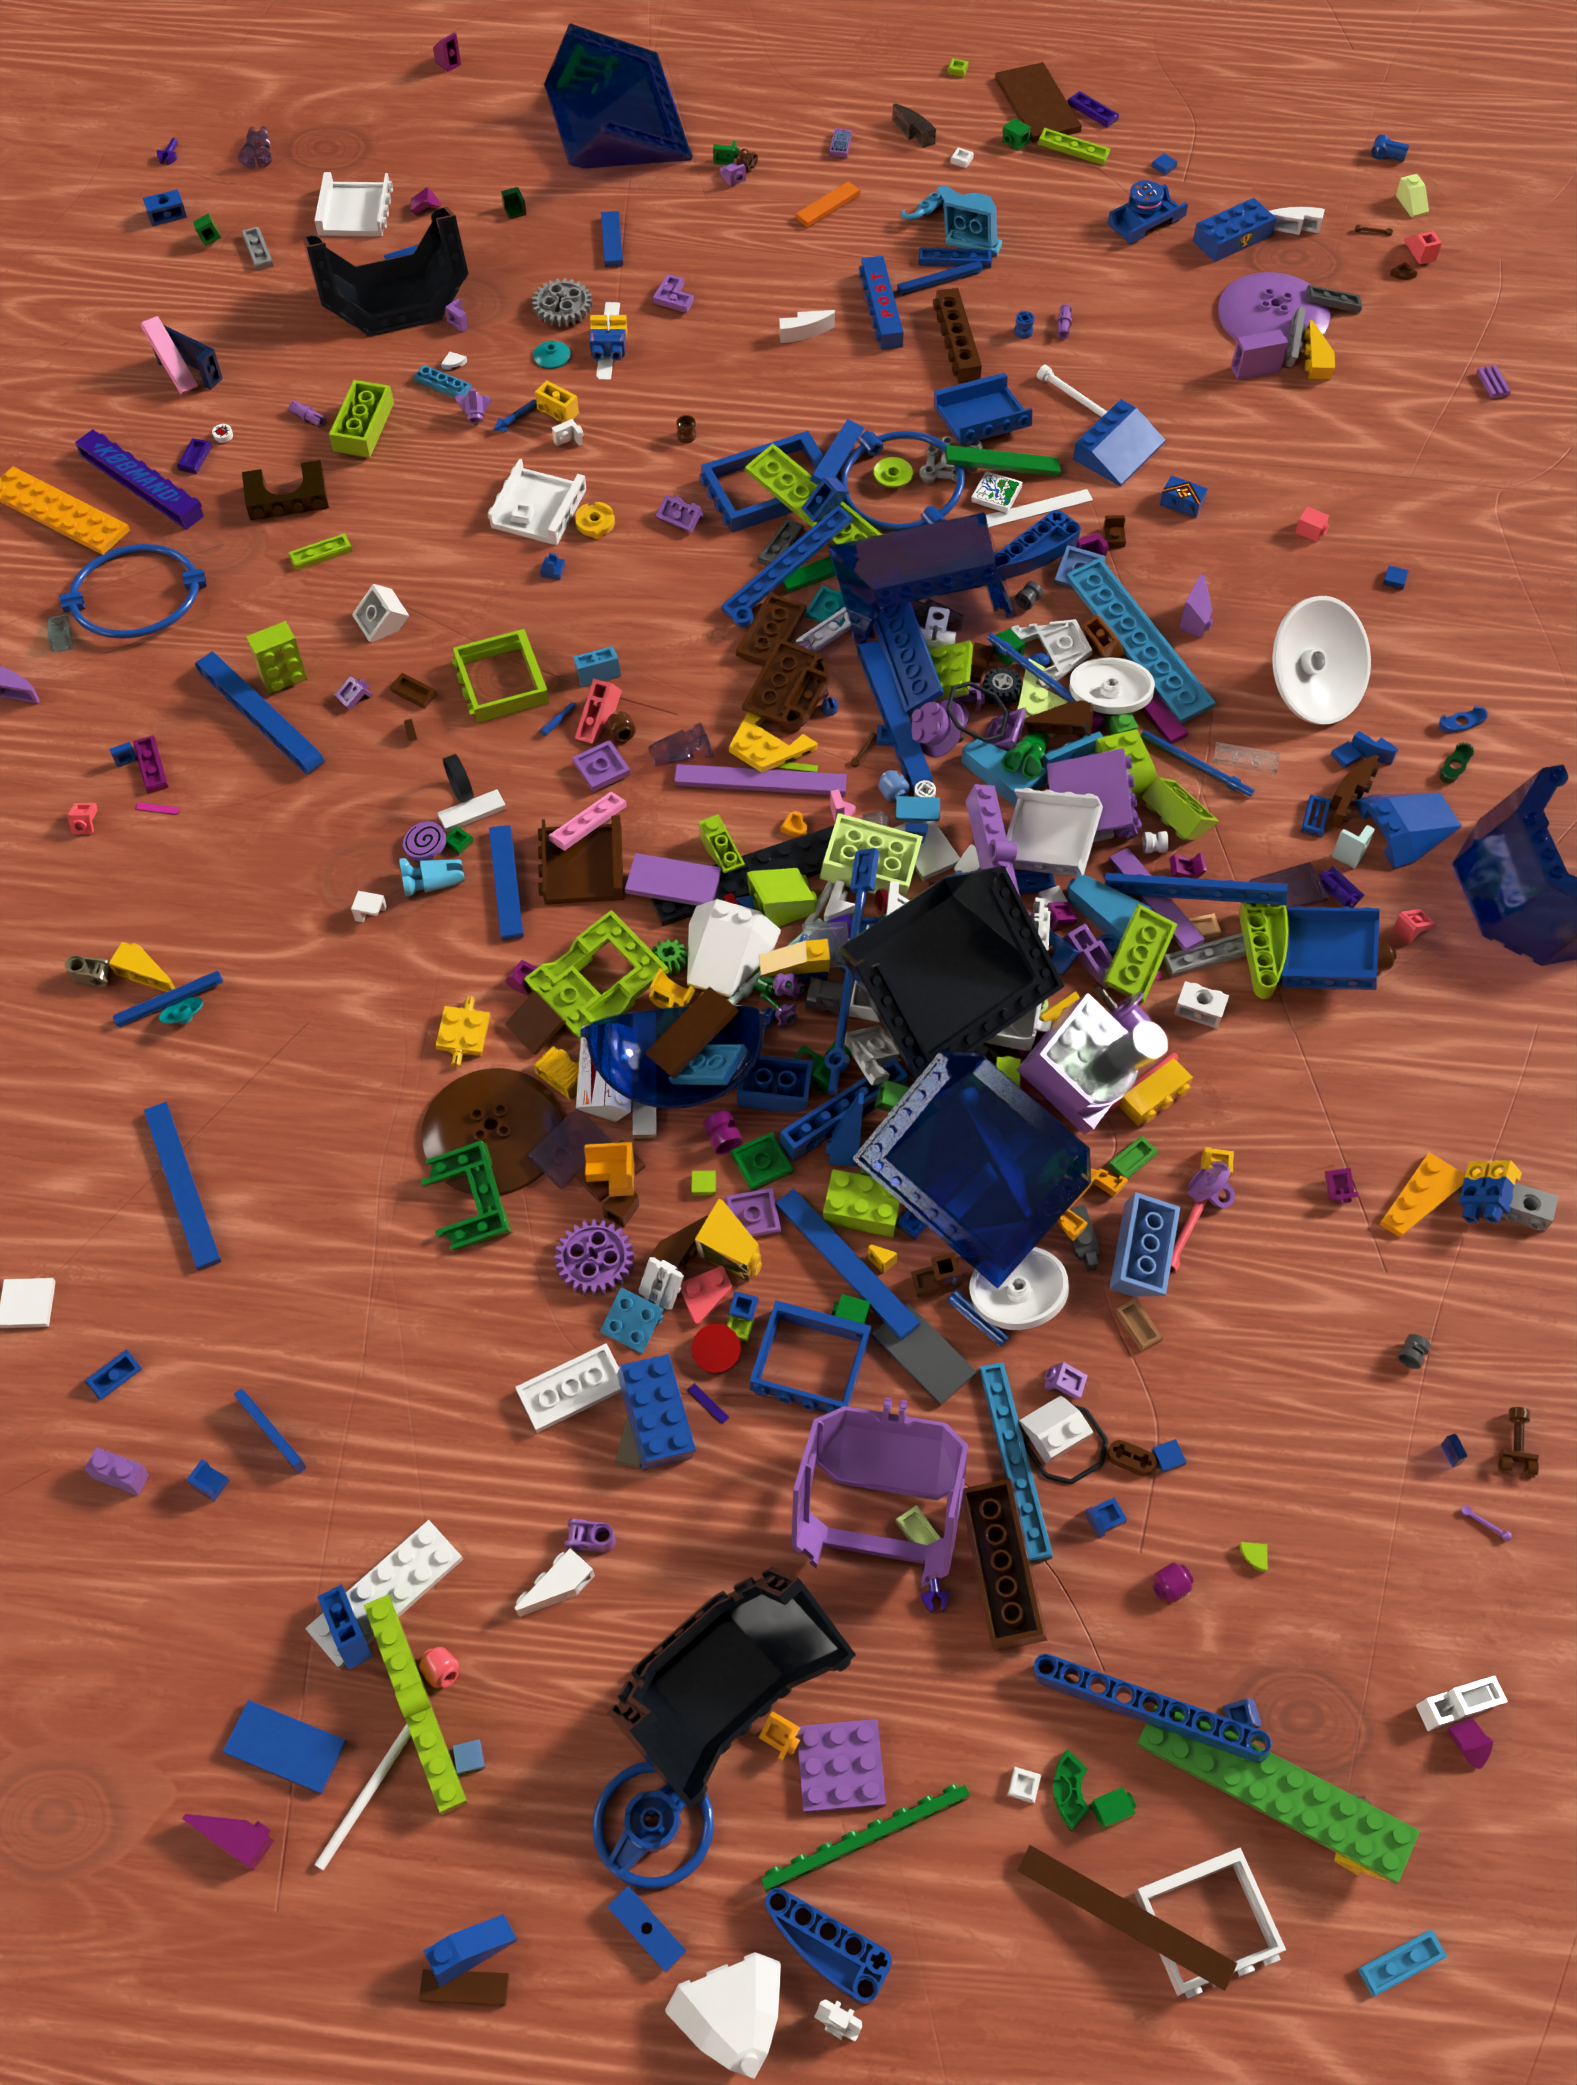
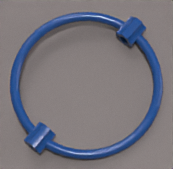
(873, 445)
(74, 600)

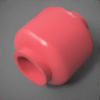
(439, 1667)

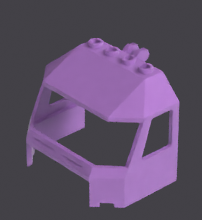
(888, 1456)

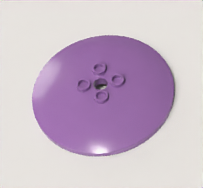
(1249, 310)

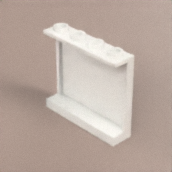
(353, 207)
(553, 500)
(1054, 830)

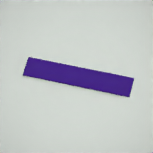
(708, 1403)

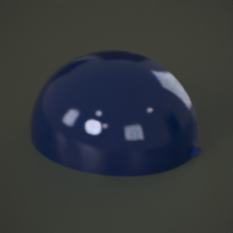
(620, 1044)

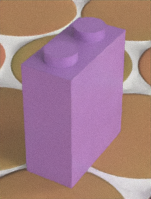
(1259, 354)

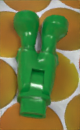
(1031, 746)

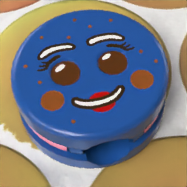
(1146, 197)

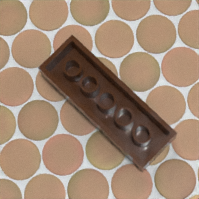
(1003, 1565)

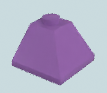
(1197, 610)

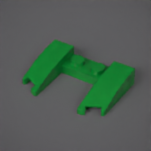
(477, 1165)

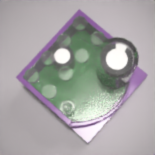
(1089, 1061)

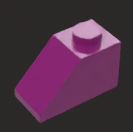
(447, 53)

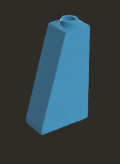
(986, 763)
(1102, 904)

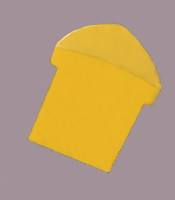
(1212, 1155)

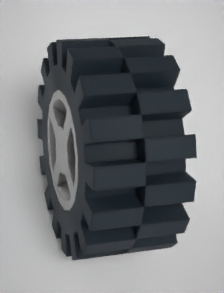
(1002, 678)

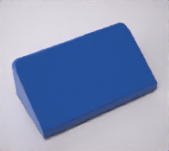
(113, 1374)

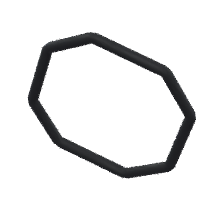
(986, 692)
(1084, 1473)

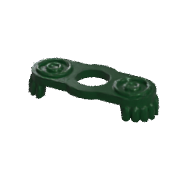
(1462, 755)

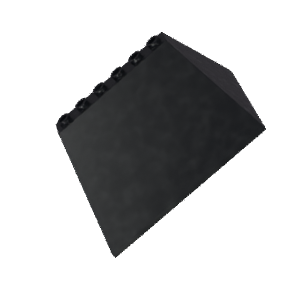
(952, 966)

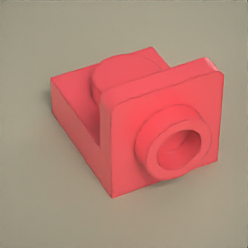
(81, 818)

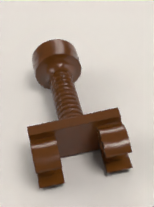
(1519, 1416)

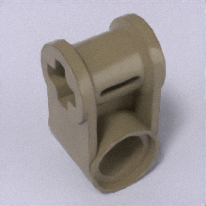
(91, 970)

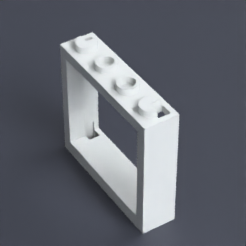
(1245, 1965)

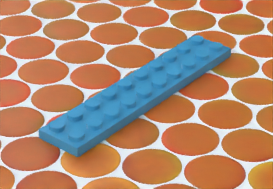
(1141, 639)

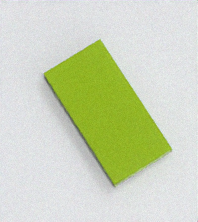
(1140, 952)

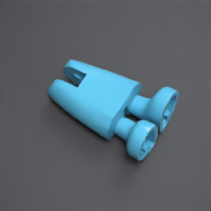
(434, 875)

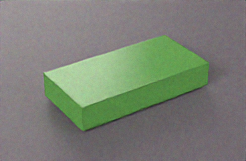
(1133, 1158)

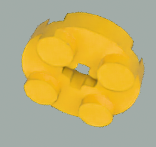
(598, 528)

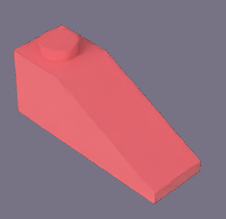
(599, 706)

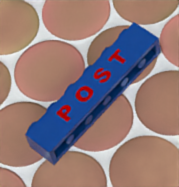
(881, 302)

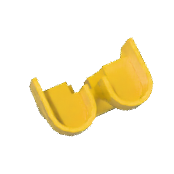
(667, 994)

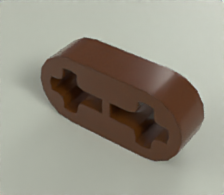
(1129, 1463)

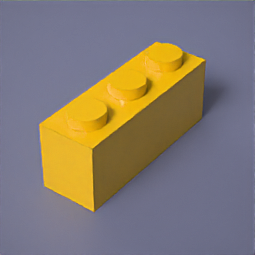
(1156, 1092)

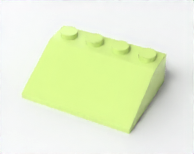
(896, 850)

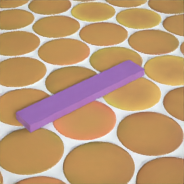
(1185, 934)

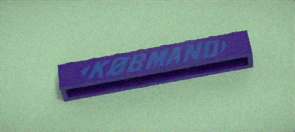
(140, 479)

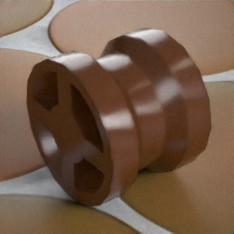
(748, 159)

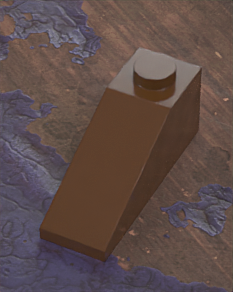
(1069, 718)

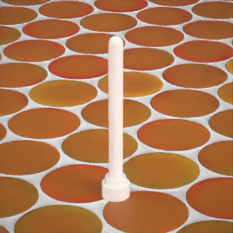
(1045, 374)

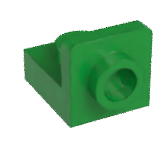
(725, 154)

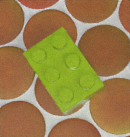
(277, 657)
(860, 1204)

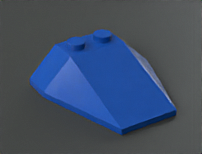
(1409, 823)

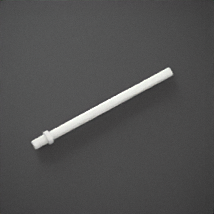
(363, 1798)

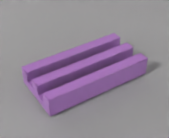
(1496, 379)

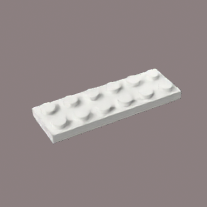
(403, 1575)

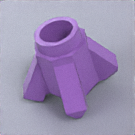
(473, 405)

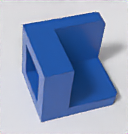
(207, 1480)

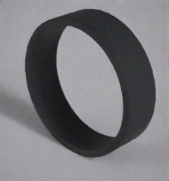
(458, 778)

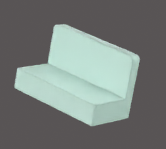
(1352, 848)

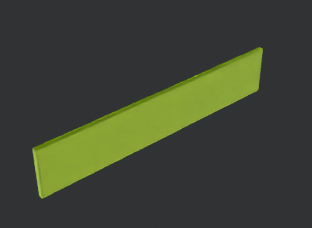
(797, 766)

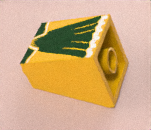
(728, 1243)

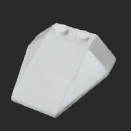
(726, 945)

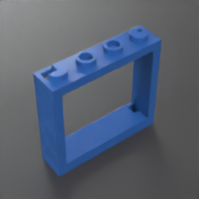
(816, 1321)

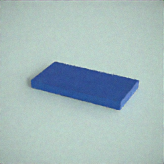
(285, 1746)

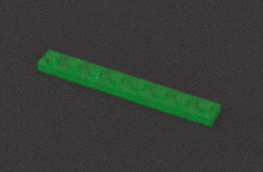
(854, 1842)

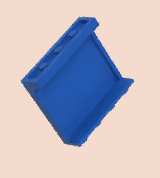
(981, 409)
(1332, 948)

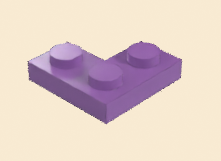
(670, 294)

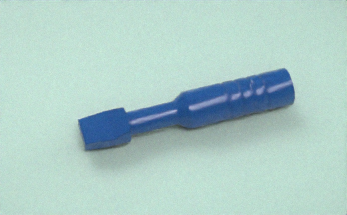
(557, 719)

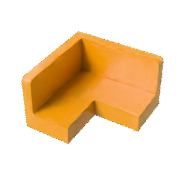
(611, 1163)

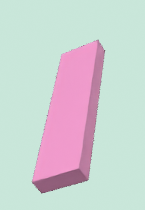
(169, 355)
(587, 821)

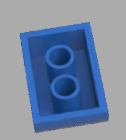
(776, 1085)

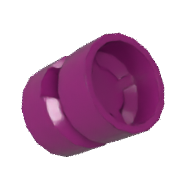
(723, 1133)

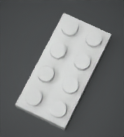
(570, 1388)

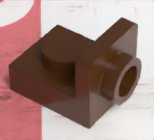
(1114, 530)

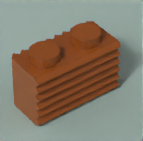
(1102, 638)

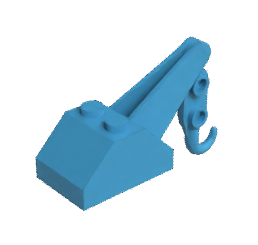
(967, 213)

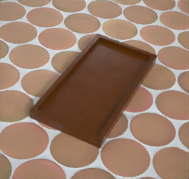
(1037, 100)

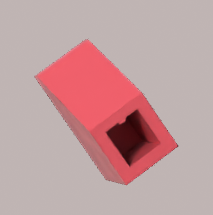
(1424, 247)

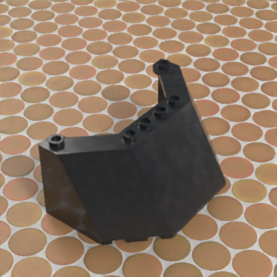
(393, 290)
(723, 1675)

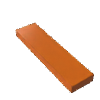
(827, 204)

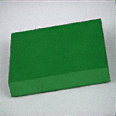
(761, 1161)

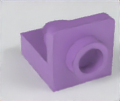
(733, 173)
(456, 315)
(352, 692)
(1065, 1379)

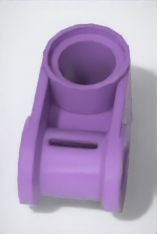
(584, 1536)

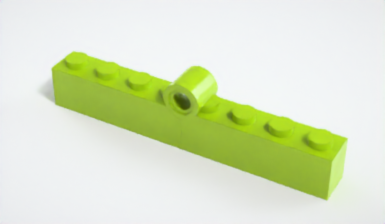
(415, 1705)

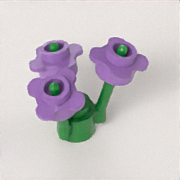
(781, 985)

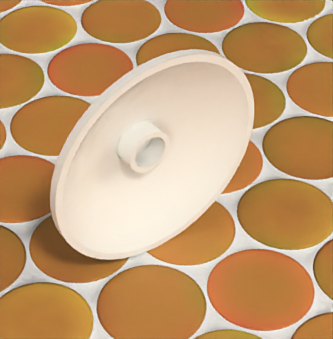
(1321, 660)

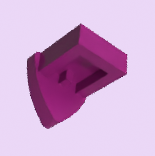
(423, 200)
(516, 978)
(1472, 1742)

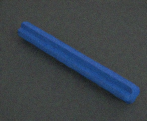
(939, 277)
(167, 999)

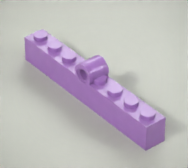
(989, 831)

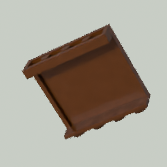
(586, 870)

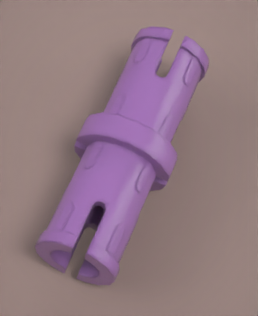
(1064, 321)
(307, 413)

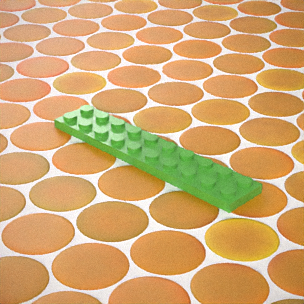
(1292, 1798)

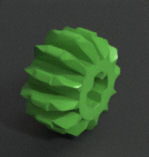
(672, 955)

